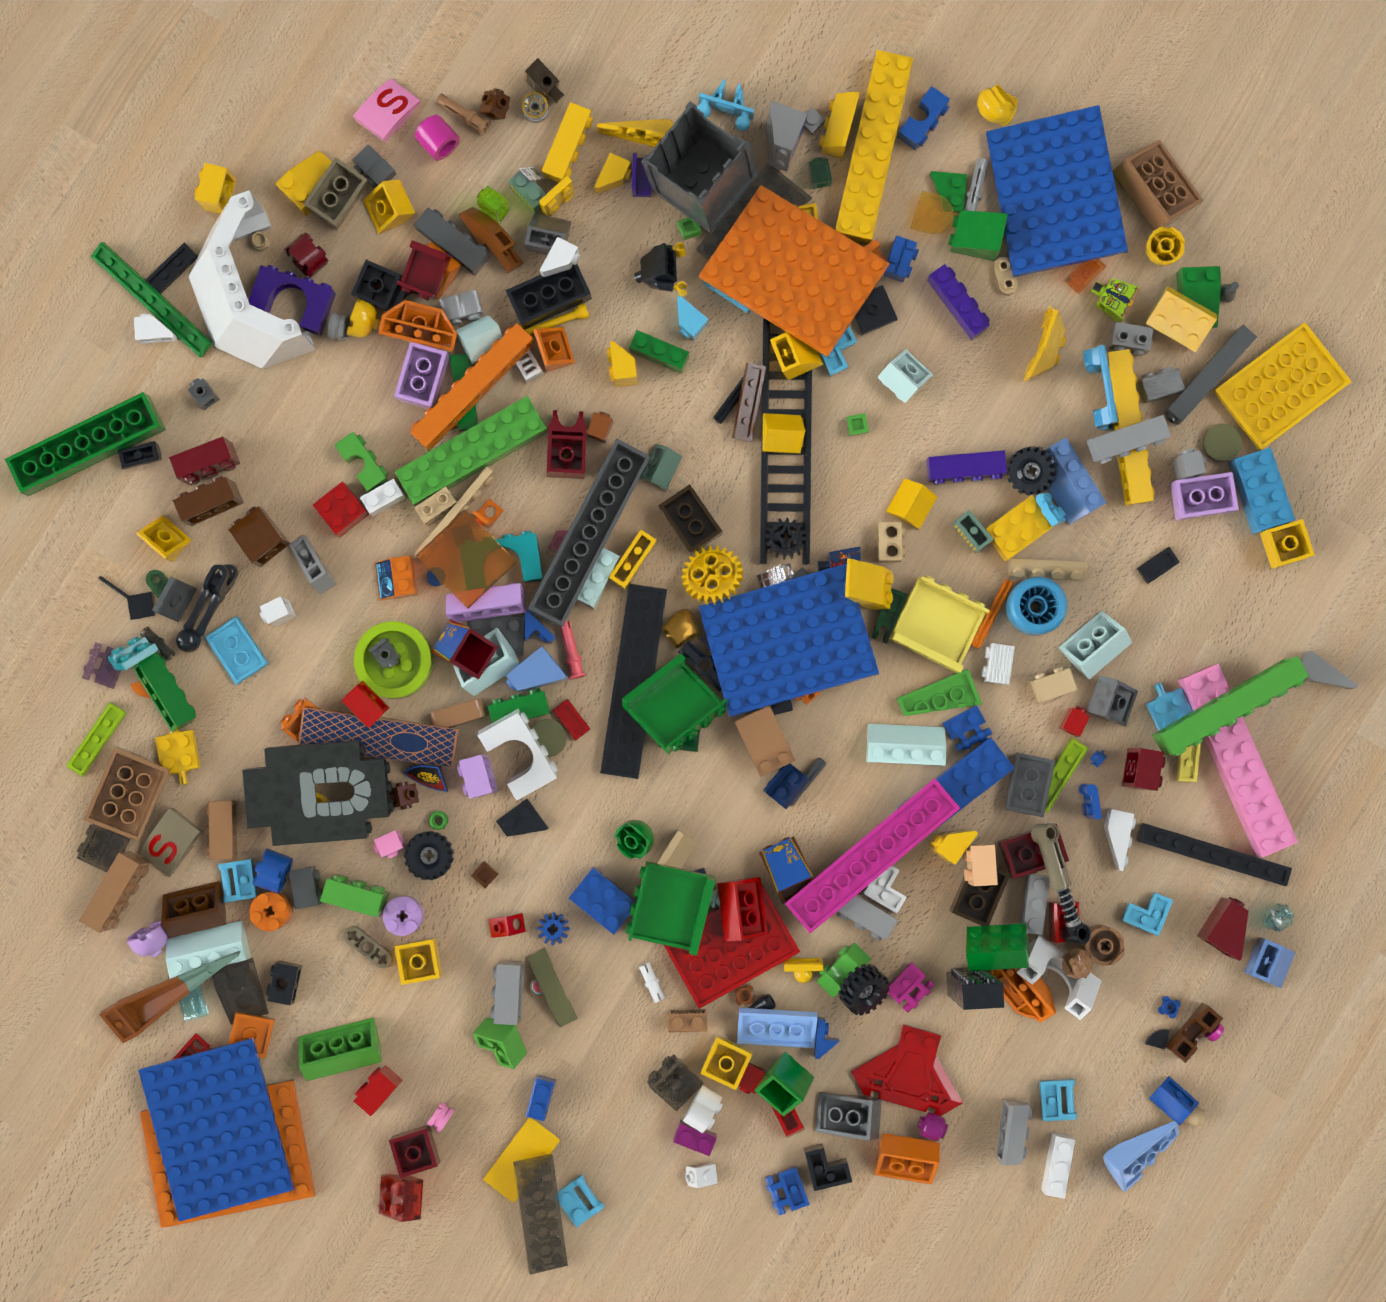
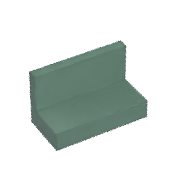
(661, 466)

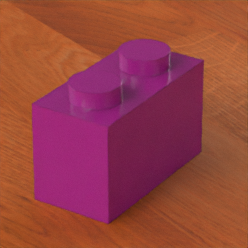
(694, 1139)

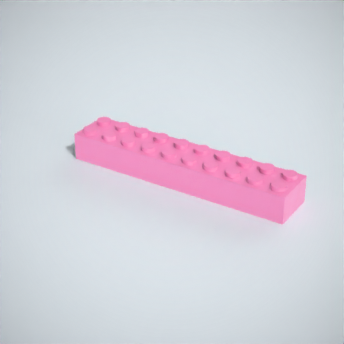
(1241, 769)

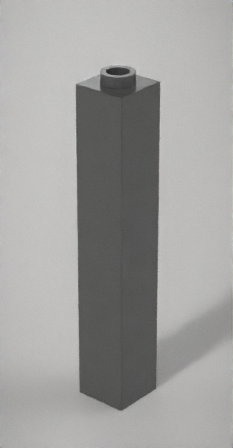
(1209, 375)

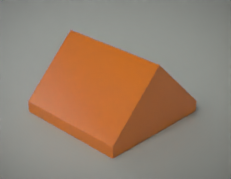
(554, 347)

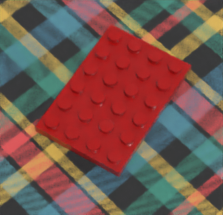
(729, 964)

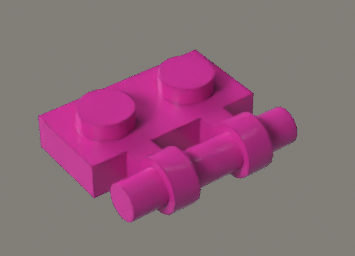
(905, 983)

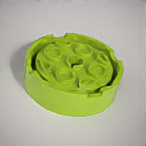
(415, 662)

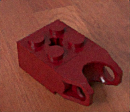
(566, 441)

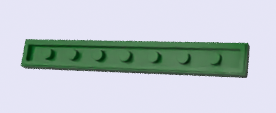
(151, 299)

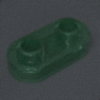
(157, 588)

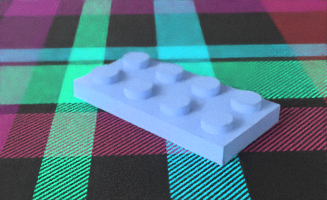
(776, 1027)

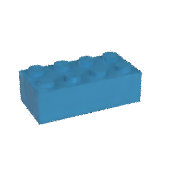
(1261, 490)

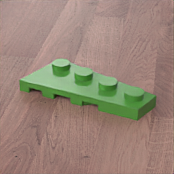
(948, 693)

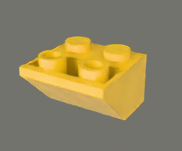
(794, 355)
(623, 366)

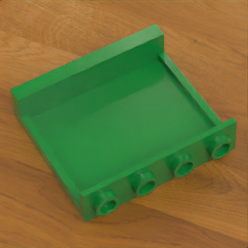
(673, 705)
(670, 906)

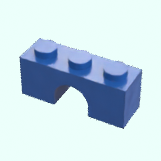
(913, 131)

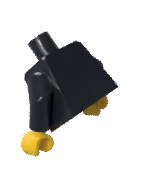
(660, 269)

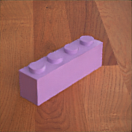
(493, 603)

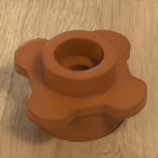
(748, 998)

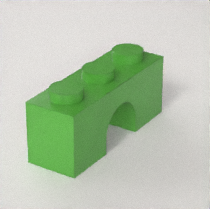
(352, 448)

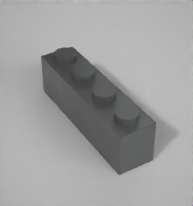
(451, 240)

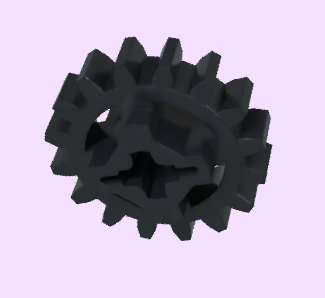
(778, 538)

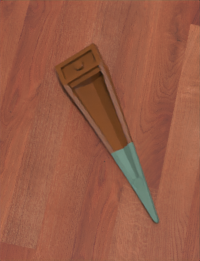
(138, 1011)

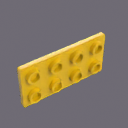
(529, 1142)

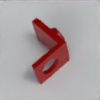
(504, 926)

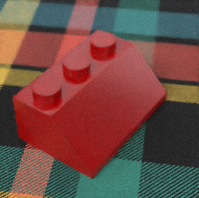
(742, 909)

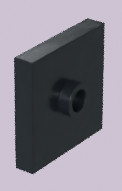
(876, 311)

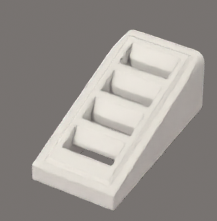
(534, 373)

